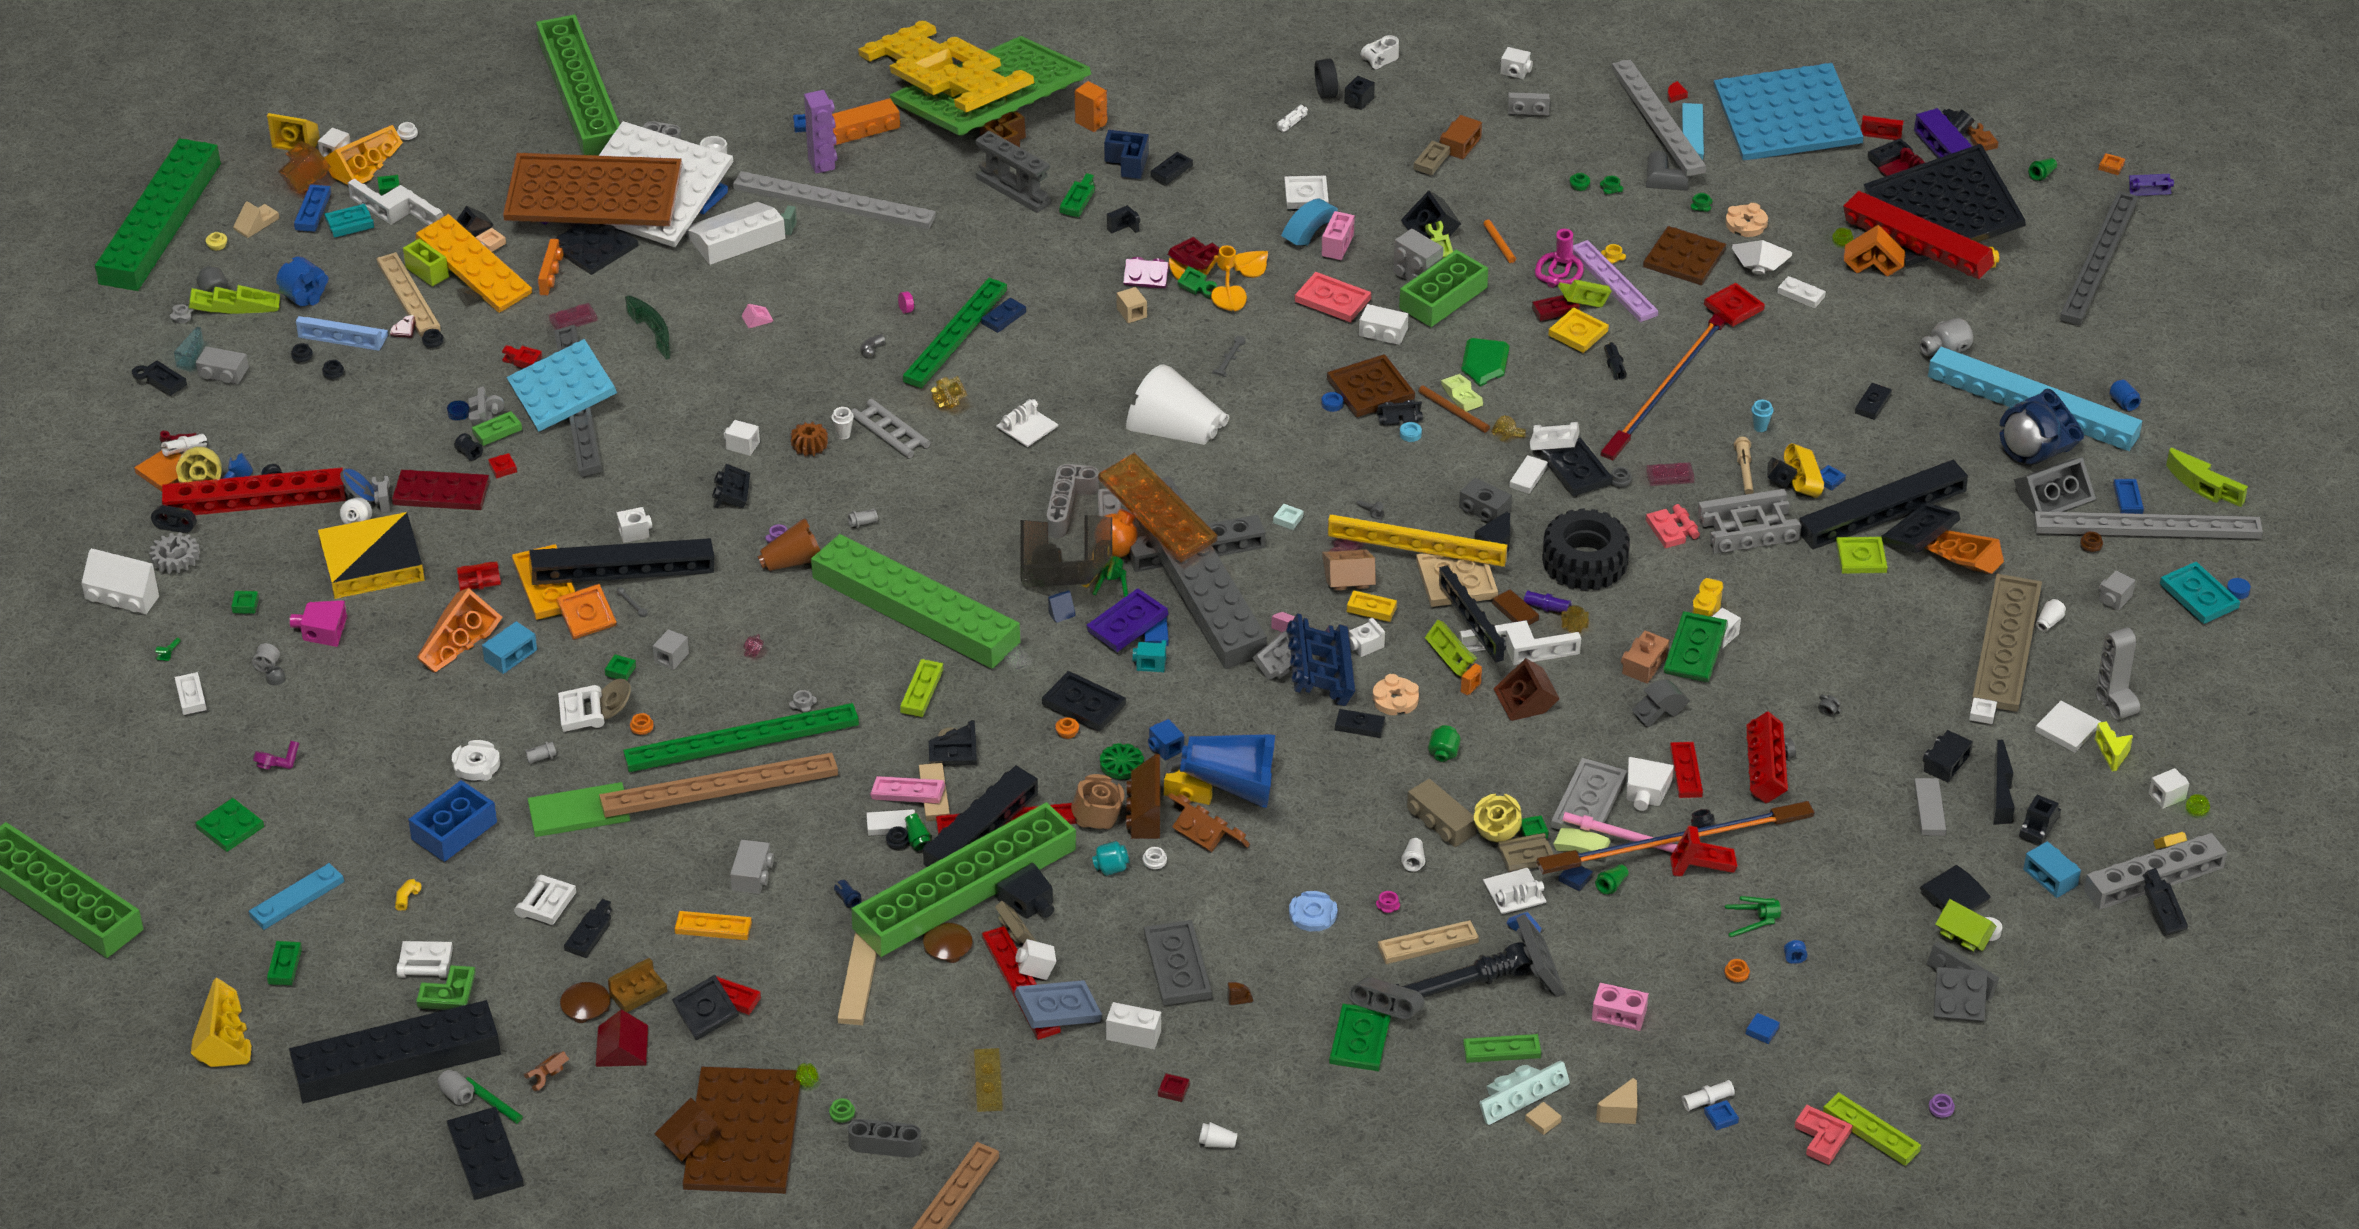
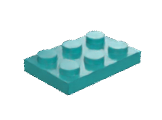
(2199, 592)

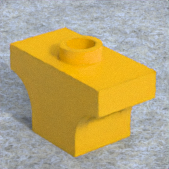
(1189, 786)

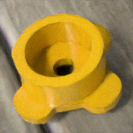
(1613, 253)

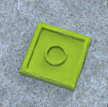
(1861, 555)

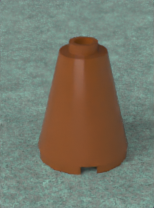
(790, 549)

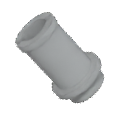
(861, 518)
(541, 752)

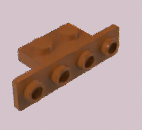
(1200, 827)

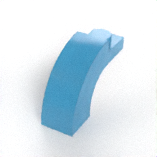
(1307, 221)

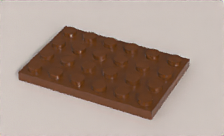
(753, 1132)

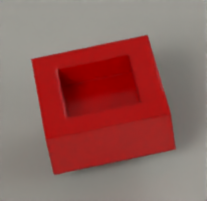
(502, 465)

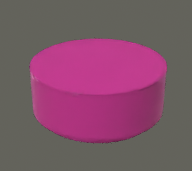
(906, 302)

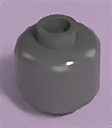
(211, 277)

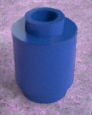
(2125, 395)

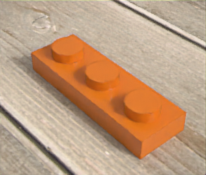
(550, 267)

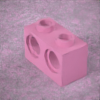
(1338, 235)
(1620, 1006)

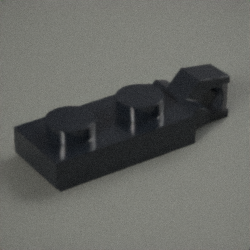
(2164, 903)
(589, 930)

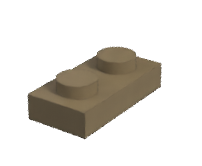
(1432, 158)
(1011, 920)

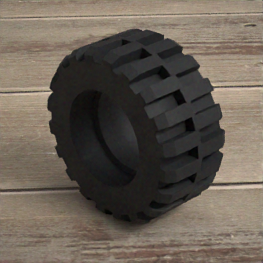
(1585, 568)

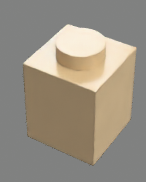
(1131, 305)

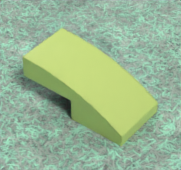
(1460, 392)
(1579, 840)

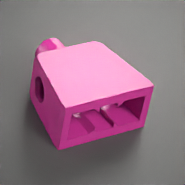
(321, 622)

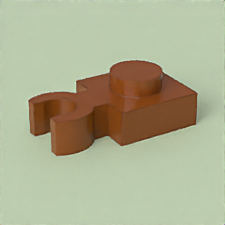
(1982, 137)

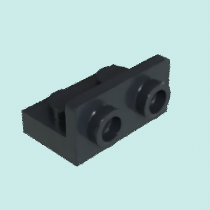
(731, 486)

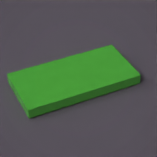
(572, 810)

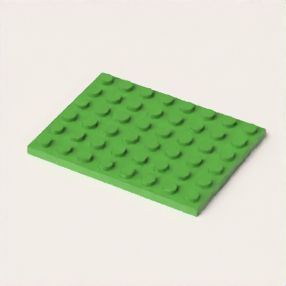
(1049, 70)

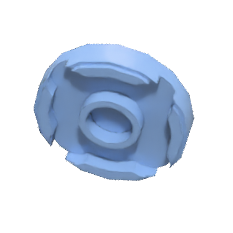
(1306, 914)

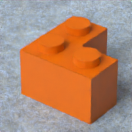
(1874, 248)

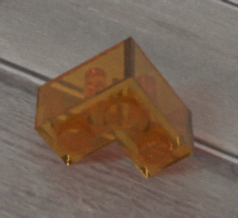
(304, 168)

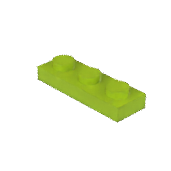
(921, 688)

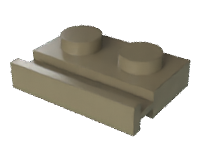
(1524, 851)

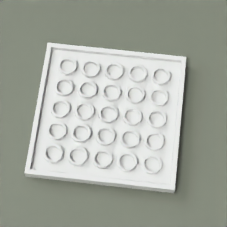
(698, 179)

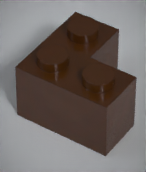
(1009, 127)

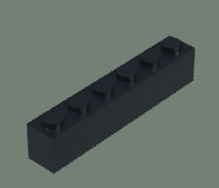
(984, 815)

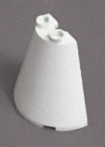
(1174, 409)

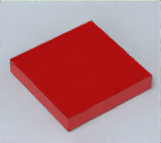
(1734, 304)

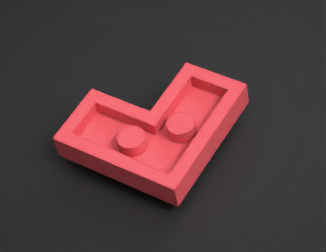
(1827, 1131)

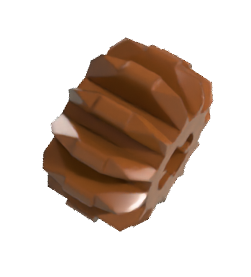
(809, 439)

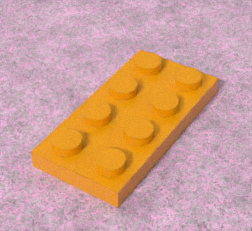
(540, 597)

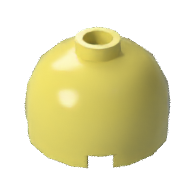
(198, 465)
(1498, 817)

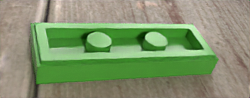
(1502, 1048)

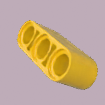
(1808, 474)

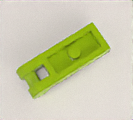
(1450, 647)

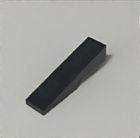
(2003, 777)

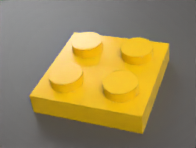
(1578, 330)

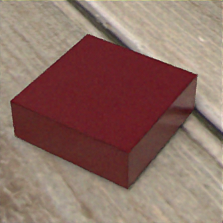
(1173, 1087)

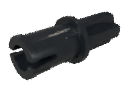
(1615, 361)

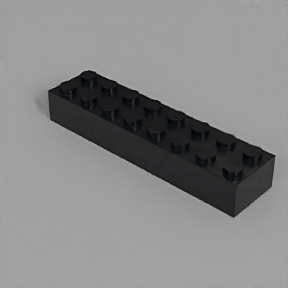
(394, 1051)

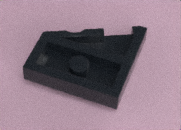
(955, 747)

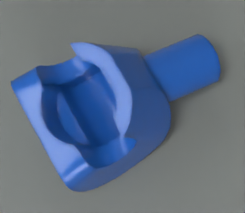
(239, 467)

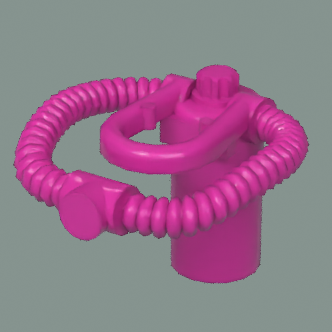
(1563, 254)

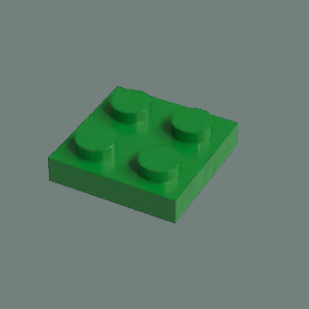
(229, 824)

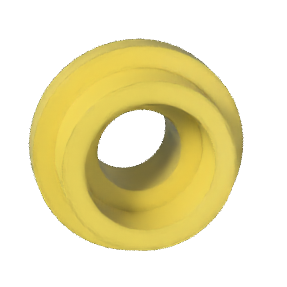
(216, 241)

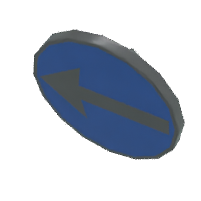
(357, 485)

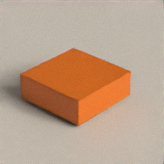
(2111, 164)
(1471, 679)

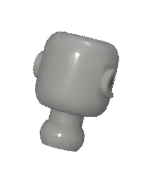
(1950, 334)

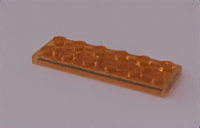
(1157, 507)

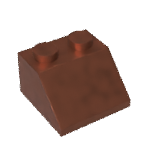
(1526, 691)

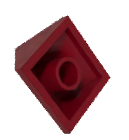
(622, 1041)

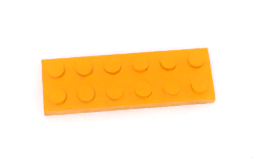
(475, 263)

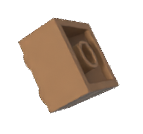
(1349, 569)

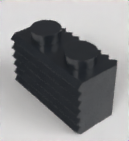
(1947, 755)

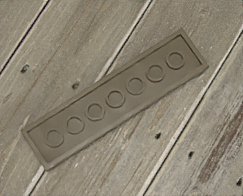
(2007, 641)

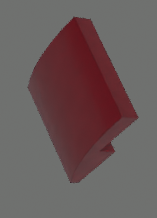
(1194, 253)

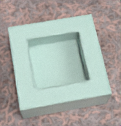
(1288, 516)

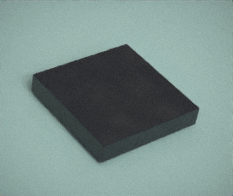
(705, 1007)

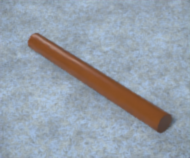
(1454, 409)

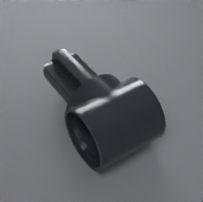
(1959, 119)

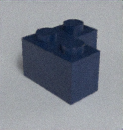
(1128, 149)

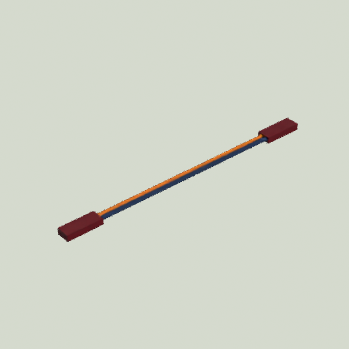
(1621, 438)

